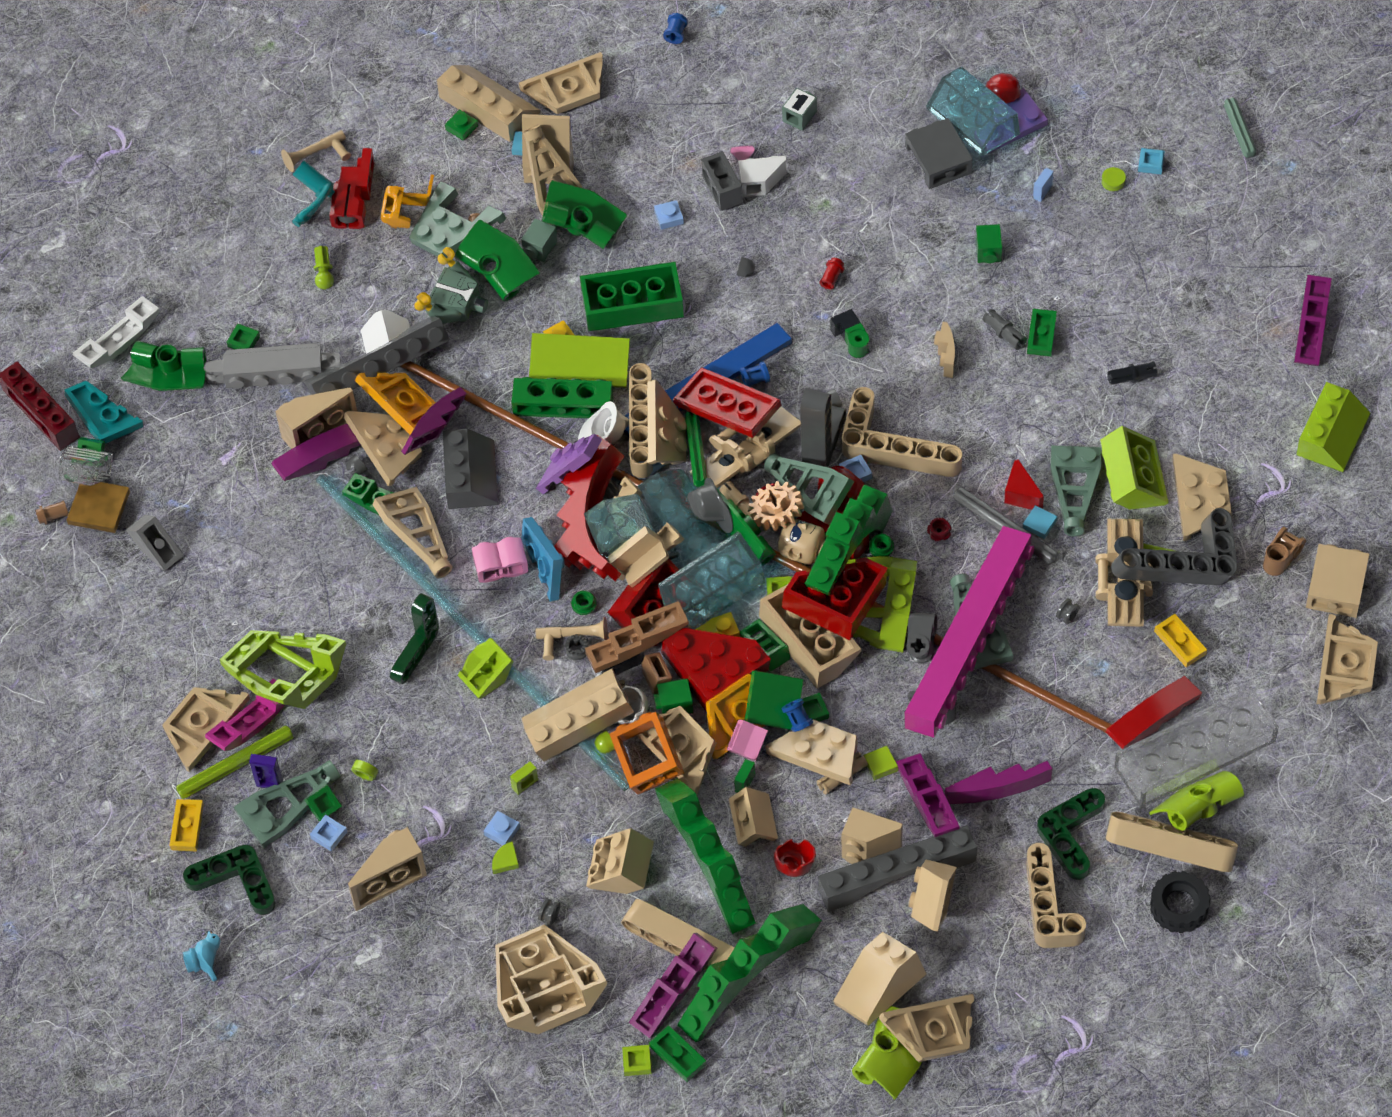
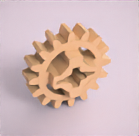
(788, 506)

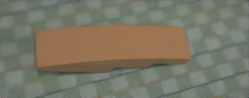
(636, 638)

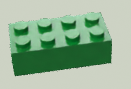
(631, 296)

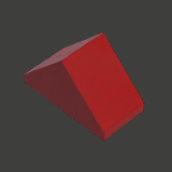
(1021, 489)

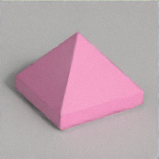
(742, 152)

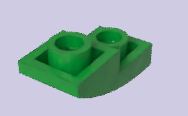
(364, 491)

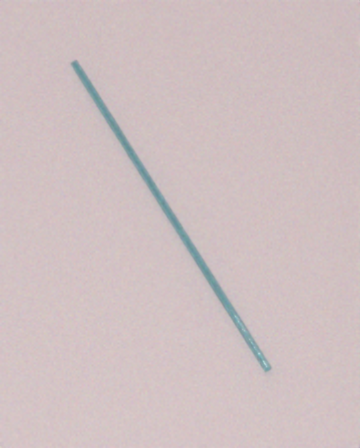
(458, 617)

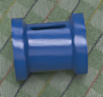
(676, 25)
(755, 374)
(797, 715)

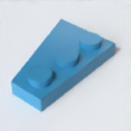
(543, 552)

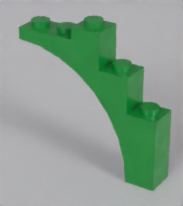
(845, 533)
(716, 863)
(750, 956)

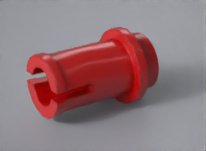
(834, 268)

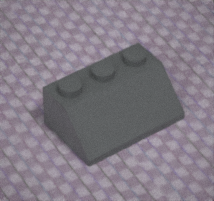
(469, 469)

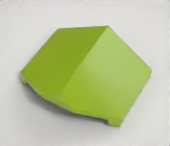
(486, 668)

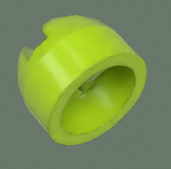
(604, 743)

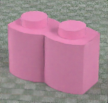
(500, 559)

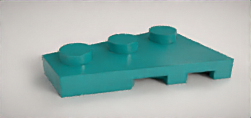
(99, 414)

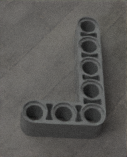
(819, 427)
(1186, 562)

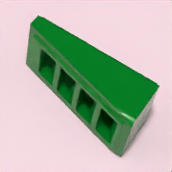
(778, 653)

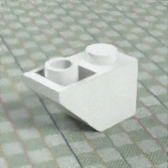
(761, 174)

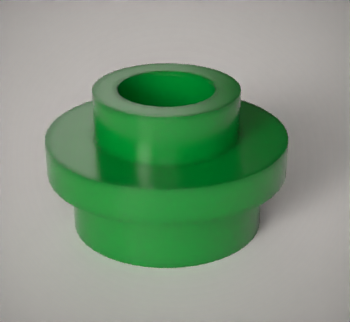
(881, 540)
(583, 597)

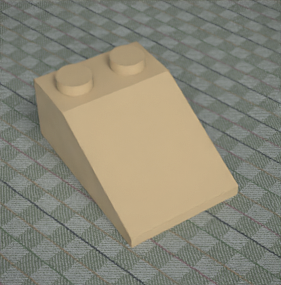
(558, 133)
(313, 415)
(388, 869)
(879, 978)

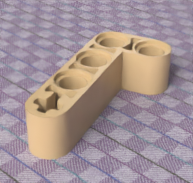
(1046, 895)

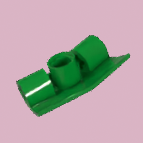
(598, 216)
(487, 245)
(166, 368)
(749, 531)

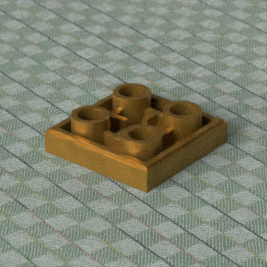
(98, 506)

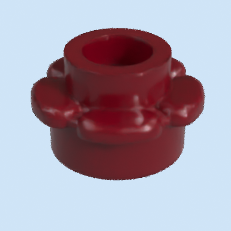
(939, 524)

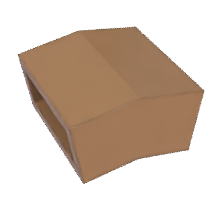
(655, 671)

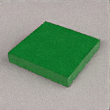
(767, 697)

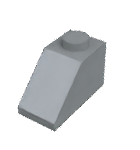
(154, 541)

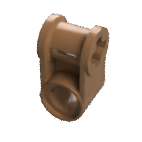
(1284, 548)

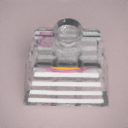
(80, 465)

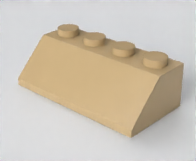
(484, 100)
(814, 649)
(577, 715)

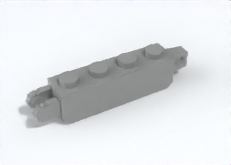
(270, 365)

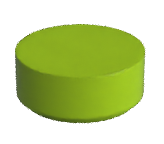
(1113, 179)
(364, 770)

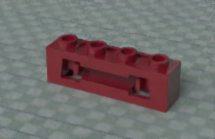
(38, 406)

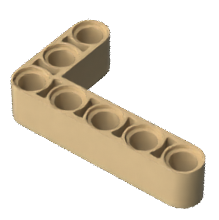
(892, 444)

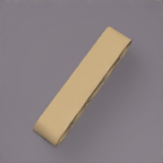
(639, 429)
(1170, 842)
(668, 930)

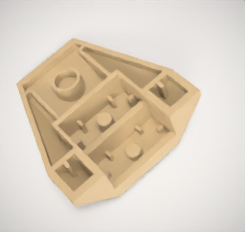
(544, 981)

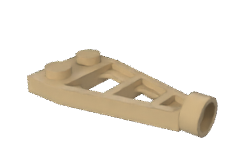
(538, 177)
(408, 503)

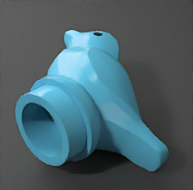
(203, 955)

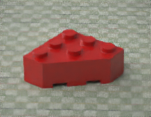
(848, 602)
(712, 660)

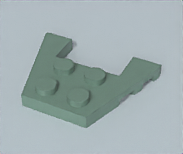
(442, 228)

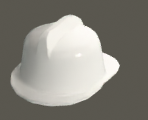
(606, 423)

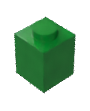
(988, 243)
(673, 695)

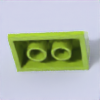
(1333, 428)
(1133, 469)

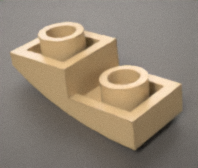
(946, 349)

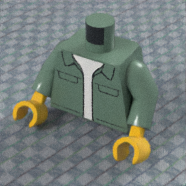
(453, 294)

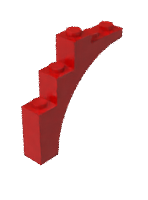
(587, 489)

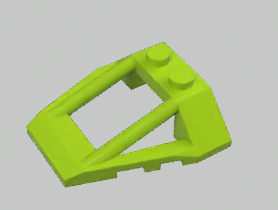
(896, 608)
(326, 655)

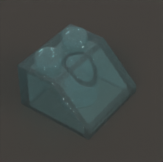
(616, 521)

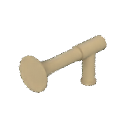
(334, 140)
(549, 633)

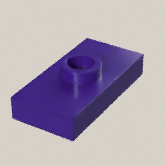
(265, 770)

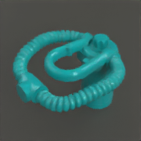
(318, 184)

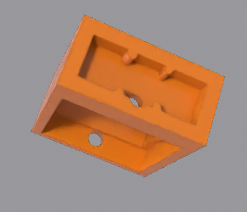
(657, 774)

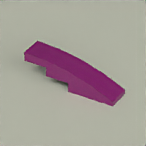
(1312, 320)
(434, 420)
(316, 453)
(990, 786)
(927, 795)
(673, 985)

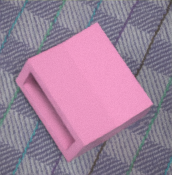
(747, 740)

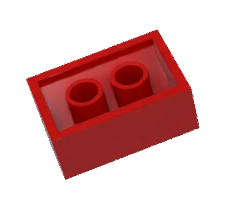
(642, 597)

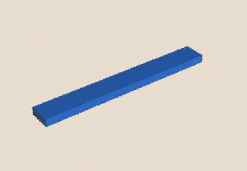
(745, 355)

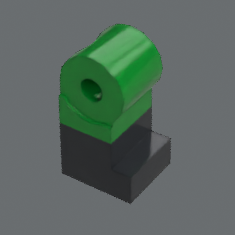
(852, 332)

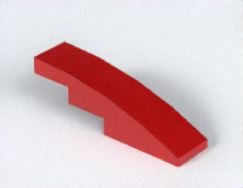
(1153, 712)

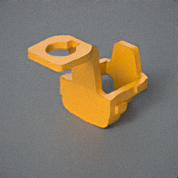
(395, 197)

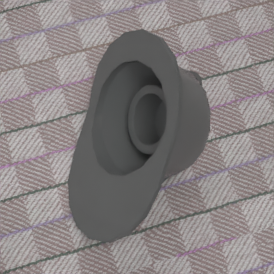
(709, 505)

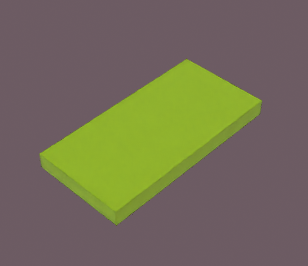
(580, 358)

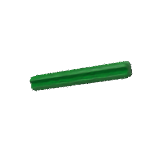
(696, 449)

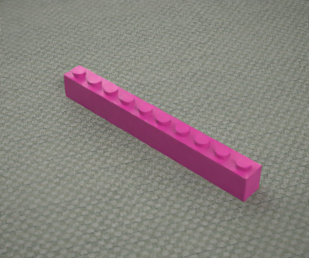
(968, 632)

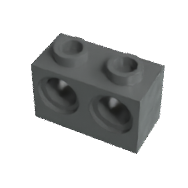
(721, 181)

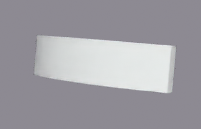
(120, 336)

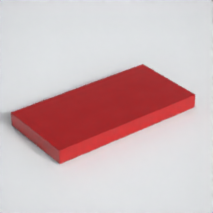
(727, 402)

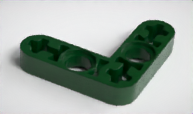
(426, 630)
(1063, 825)
(242, 868)

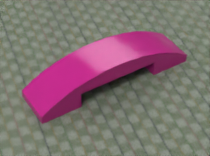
(244, 724)

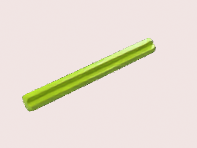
(233, 762)

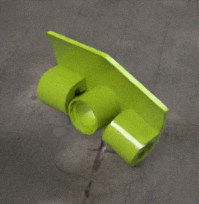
(1200, 799)
(888, 1067)

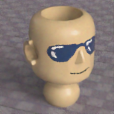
(801, 541)

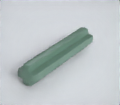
(1240, 127)

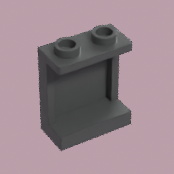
(939, 152)

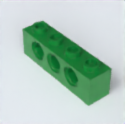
(550, 403)

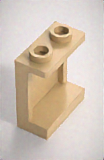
(1337, 580)

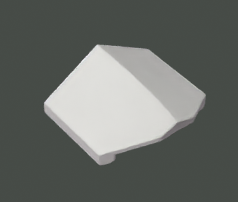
(382, 328)

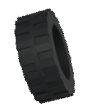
(1180, 882)

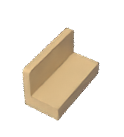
(639, 555)
(752, 816)

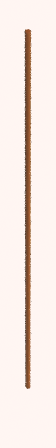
(791, 564)

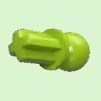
(323, 279)

